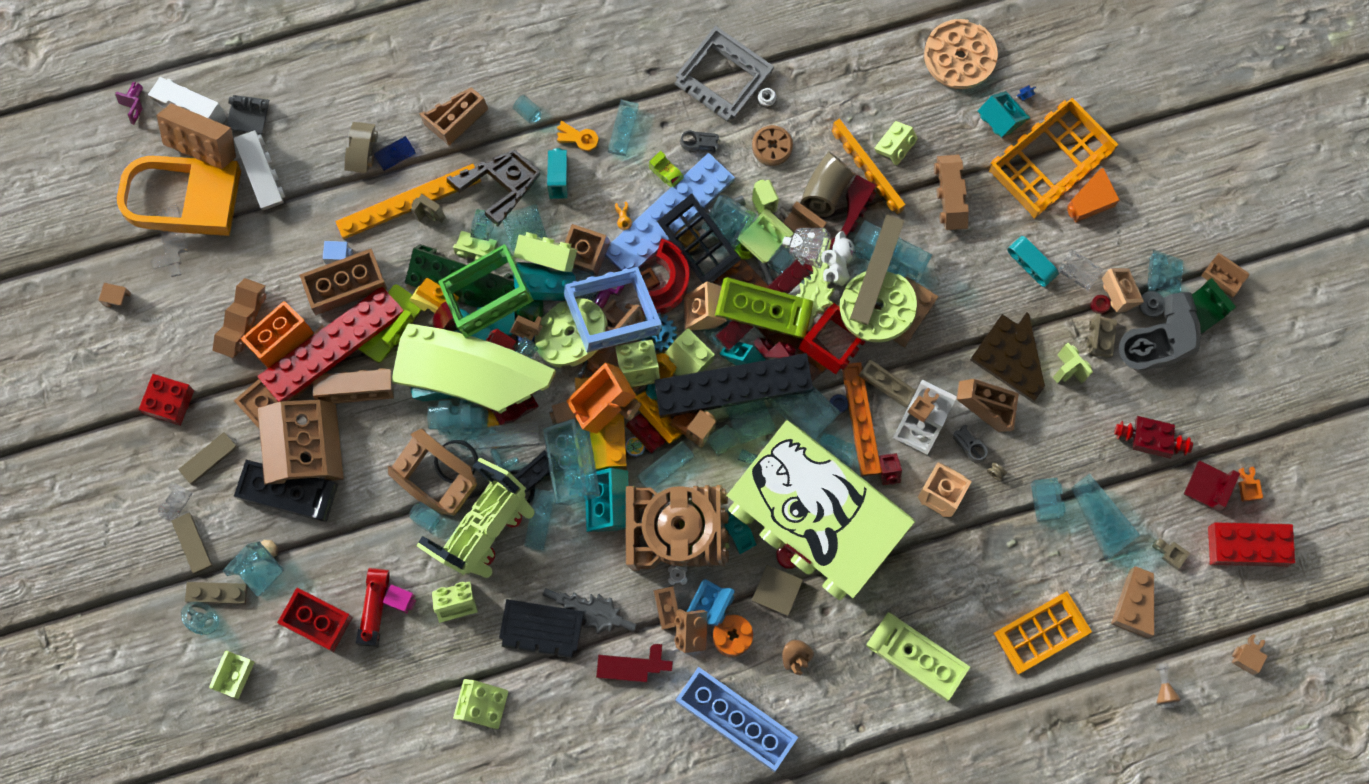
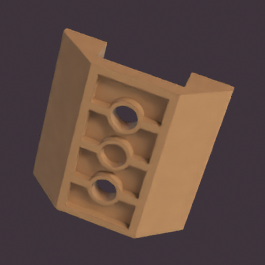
(286, 440)

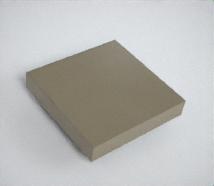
(777, 590)

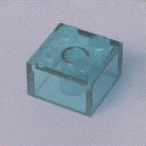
(730, 218)

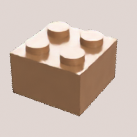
(590, 248)

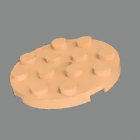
(959, 71)

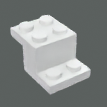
(923, 435)

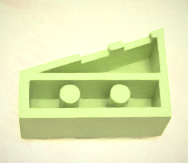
(545, 252)

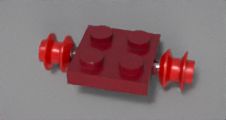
(1154, 437)

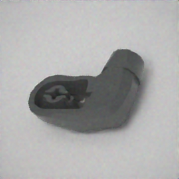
(1165, 342)

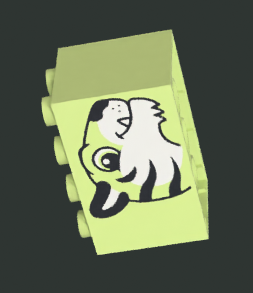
(819, 510)

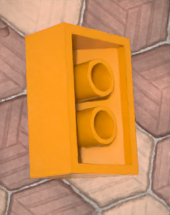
(610, 445)

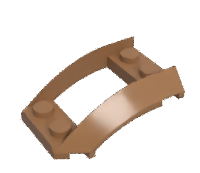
(411, 458)

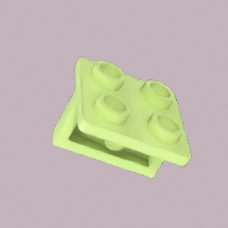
(1073, 365)
(454, 601)

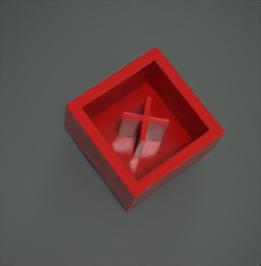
(166, 399)

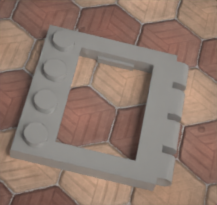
(736, 53)

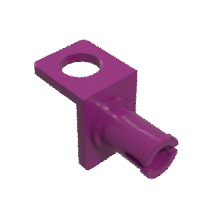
(131, 100)
(604, 295)

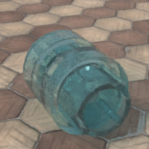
(448, 417)

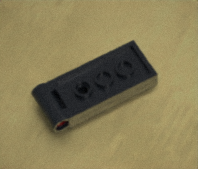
(313, 503)

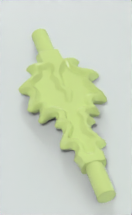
(817, 291)

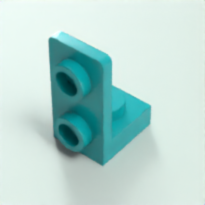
(740, 533)

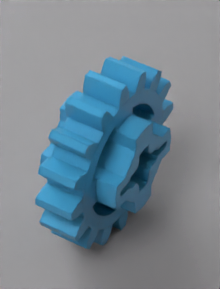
(665, 330)

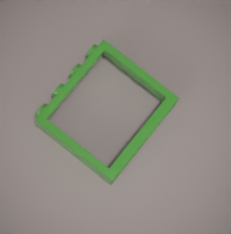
(495, 310)

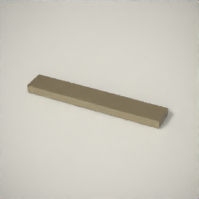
(876, 270)

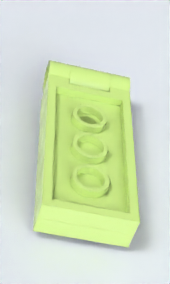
(927, 662)

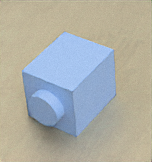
(336, 251)

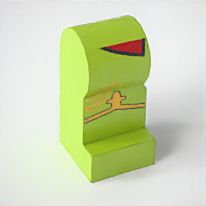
(665, 170)

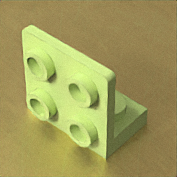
(638, 362)
(481, 703)

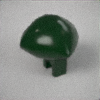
(531, 310)

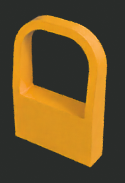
(208, 197)

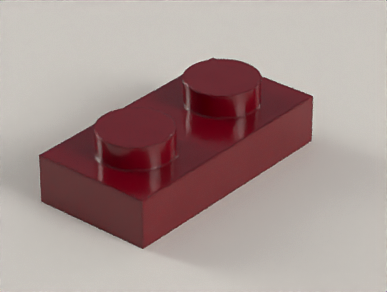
(645, 433)

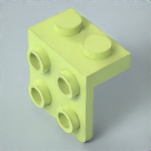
(764, 235)

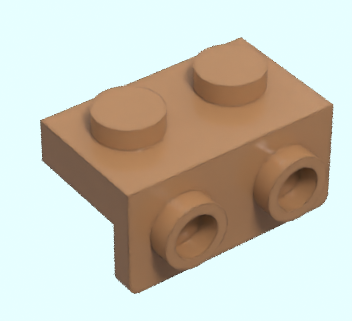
(1226, 274)
(691, 630)

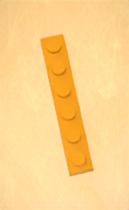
(871, 171)

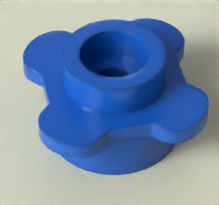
(1026, 92)

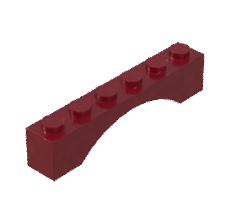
(857, 197)

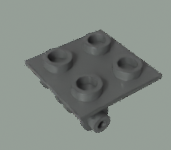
(247, 113)

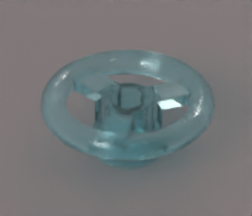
(199, 619)

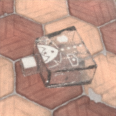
(808, 245)

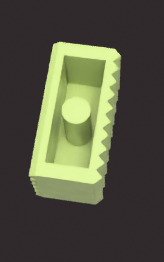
(765, 196)

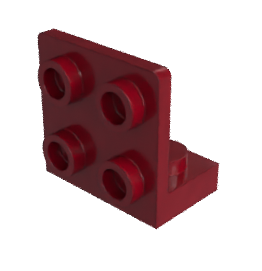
(1211, 486)

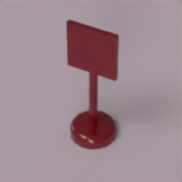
(785, 555)

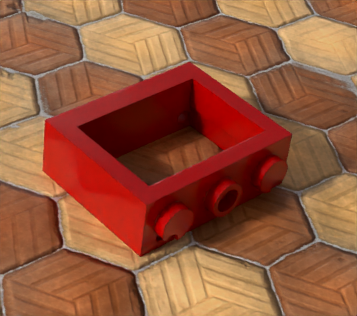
(821, 355)

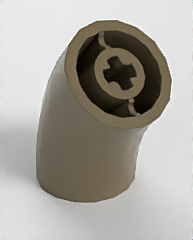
(826, 185)

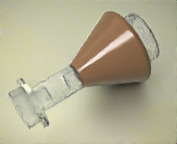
(1167, 696)

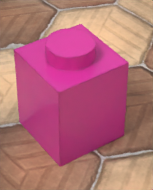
(399, 599)

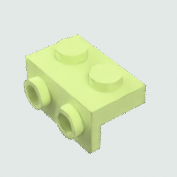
(897, 142)
(232, 674)

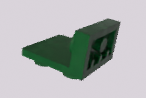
(1211, 305)

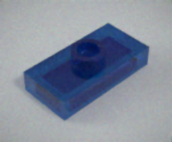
(394, 153)

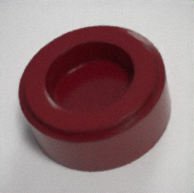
(1100, 304)

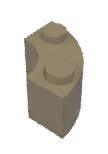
(361, 143)

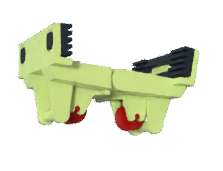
(497, 506)

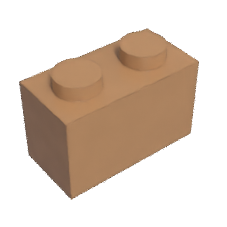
(700, 428)

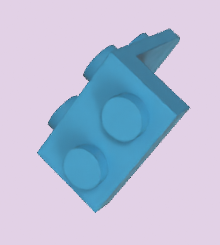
(713, 600)

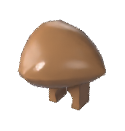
(796, 655)

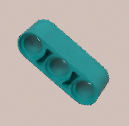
(1033, 261)

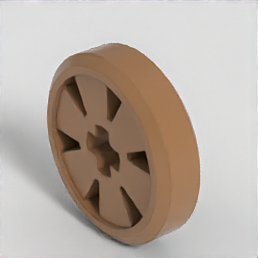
(773, 156)

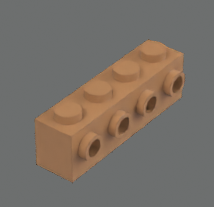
(354, 386)

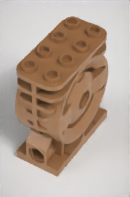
(706, 552)

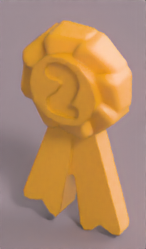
(585, 139)

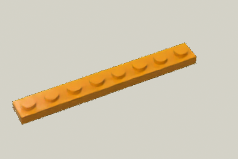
(396, 205)

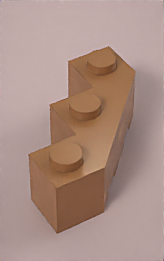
(952, 192)
(239, 318)

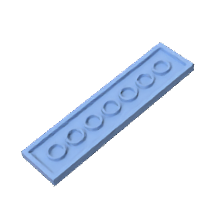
(643, 238)

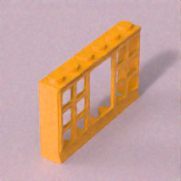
(1082, 169)

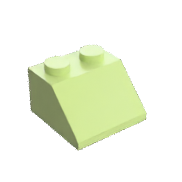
(689, 354)

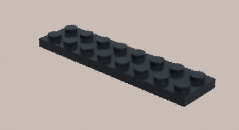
(733, 385)

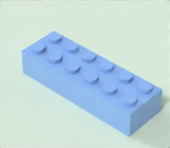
(736, 719)

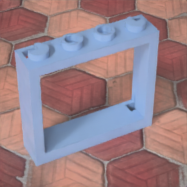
(618, 335)

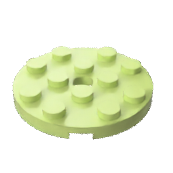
(894, 316)
(553, 340)

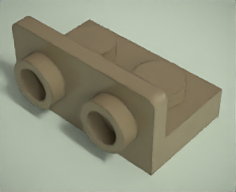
(425, 206)
(1102, 336)

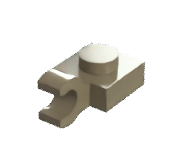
(1173, 553)

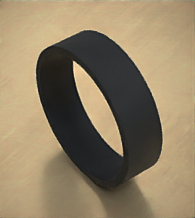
(436, 465)

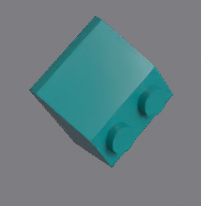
(1003, 114)

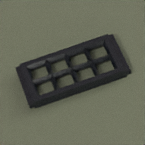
(677, 212)

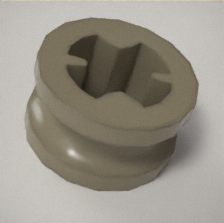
(996, 471)

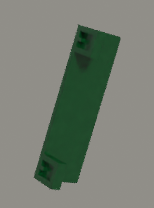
(426, 264)

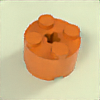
(743, 631)

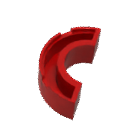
(676, 288)

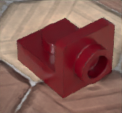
(890, 469)

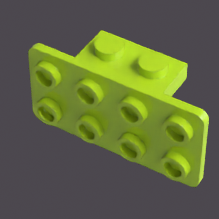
(381, 344)

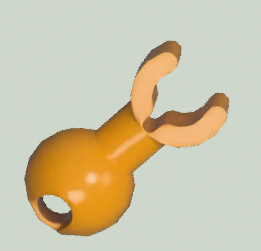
(624, 221)

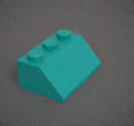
(544, 282)
(608, 509)

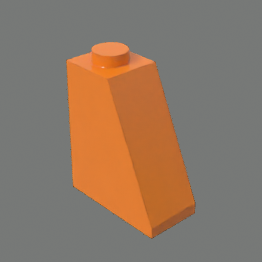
(1093, 198)

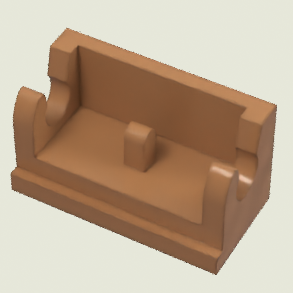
(632, 317)

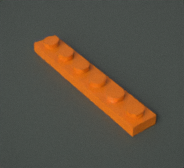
(861, 420)

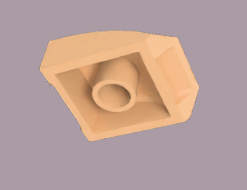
(944, 490)

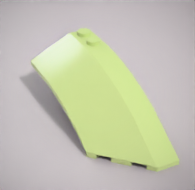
(467, 368)

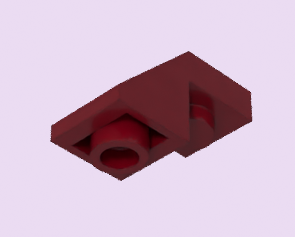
(768, 349)
(516, 411)

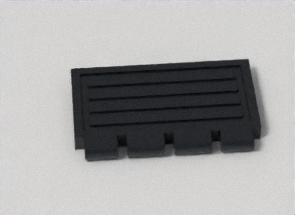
(541, 626)

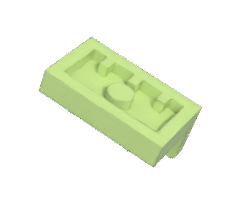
(473, 247)

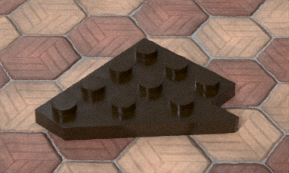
(1012, 356)

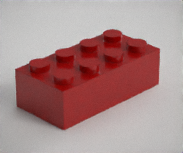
(1251, 544)

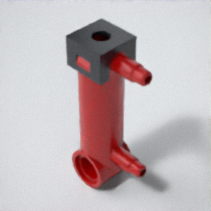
(376, 583)

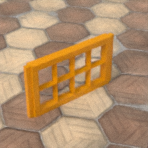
(1011, 650)

